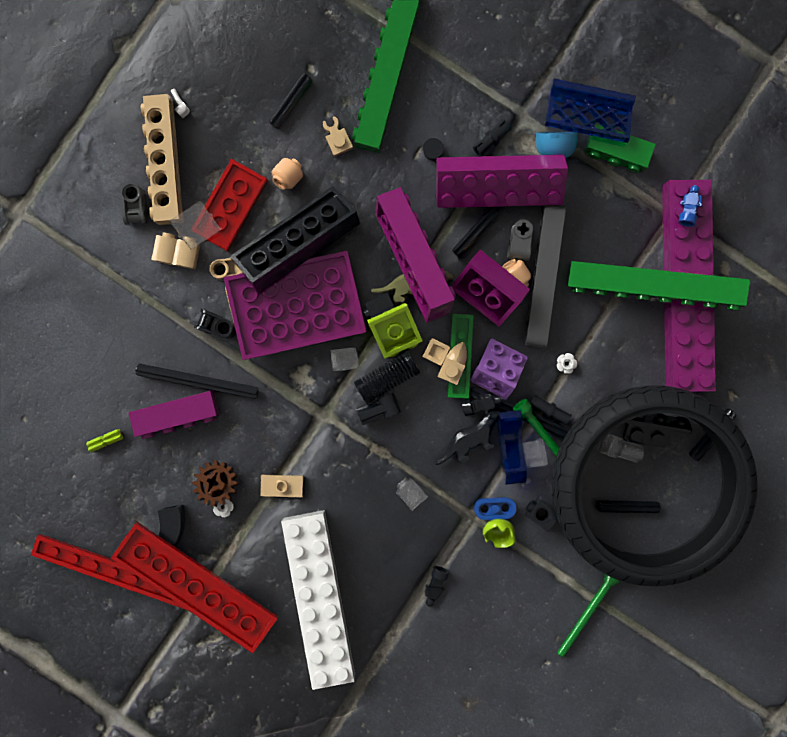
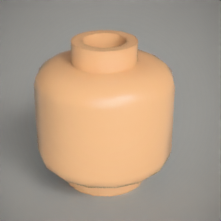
(287, 173)
(518, 270)

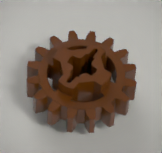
(218, 475)

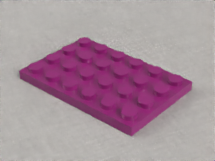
(299, 310)

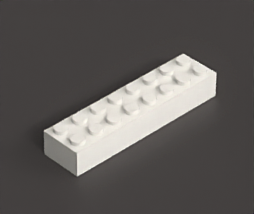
(318, 599)

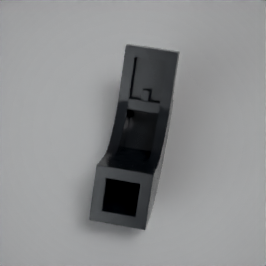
(172, 523)

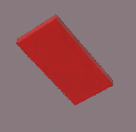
(233, 201)

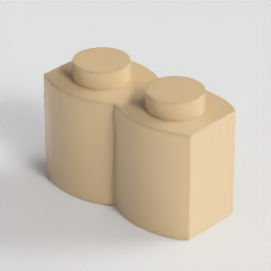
(174, 252)

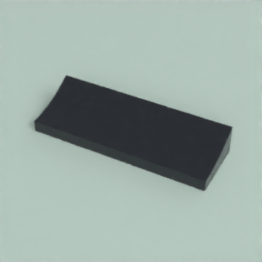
(295, 239)

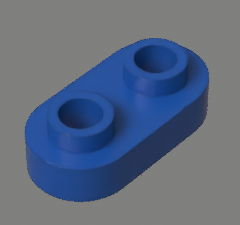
(494, 508)

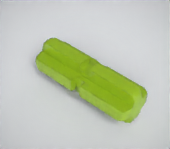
(101, 441)

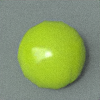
(500, 533)

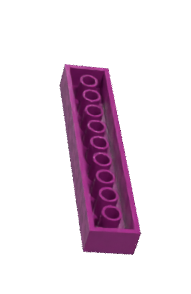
(687, 327)

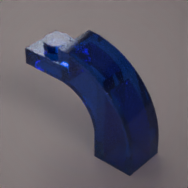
(511, 447)

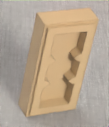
(282, 485)

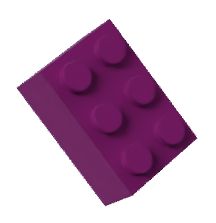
(490, 288)

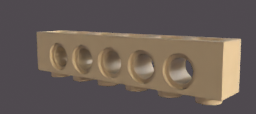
(150, 108)

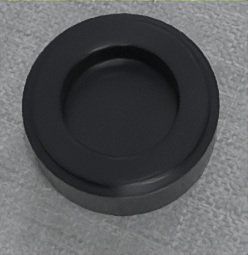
(433, 149)

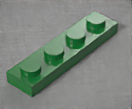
(462, 332)

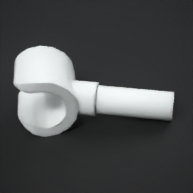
(181, 109)

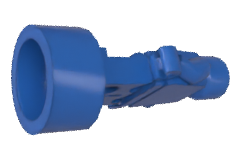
(691, 203)

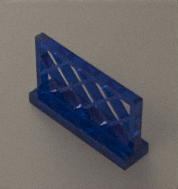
(590, 98)

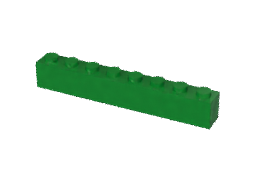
(385, 75)
(659, 284)

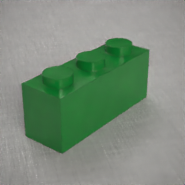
(633, 155)

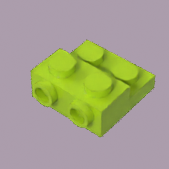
(395, 331)

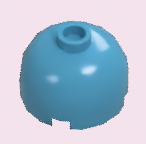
(556, 143)

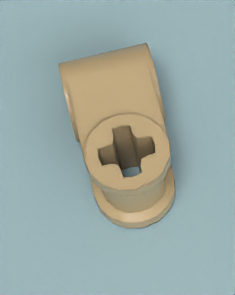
(231, 268)

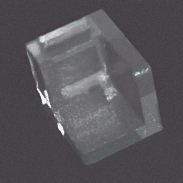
(344, 359)
(535, 453)

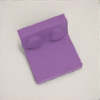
(499, 369)

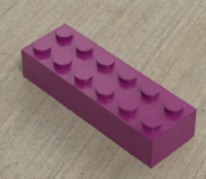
(500, 181)
(414, 254)

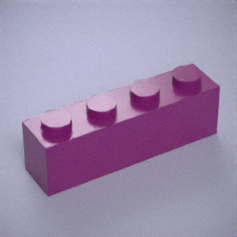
(174, 413)

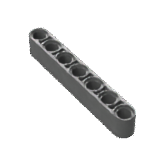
(544, 276)

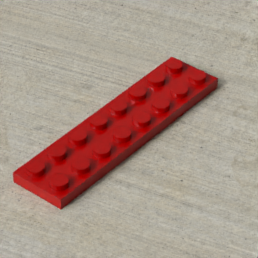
(194, 587)

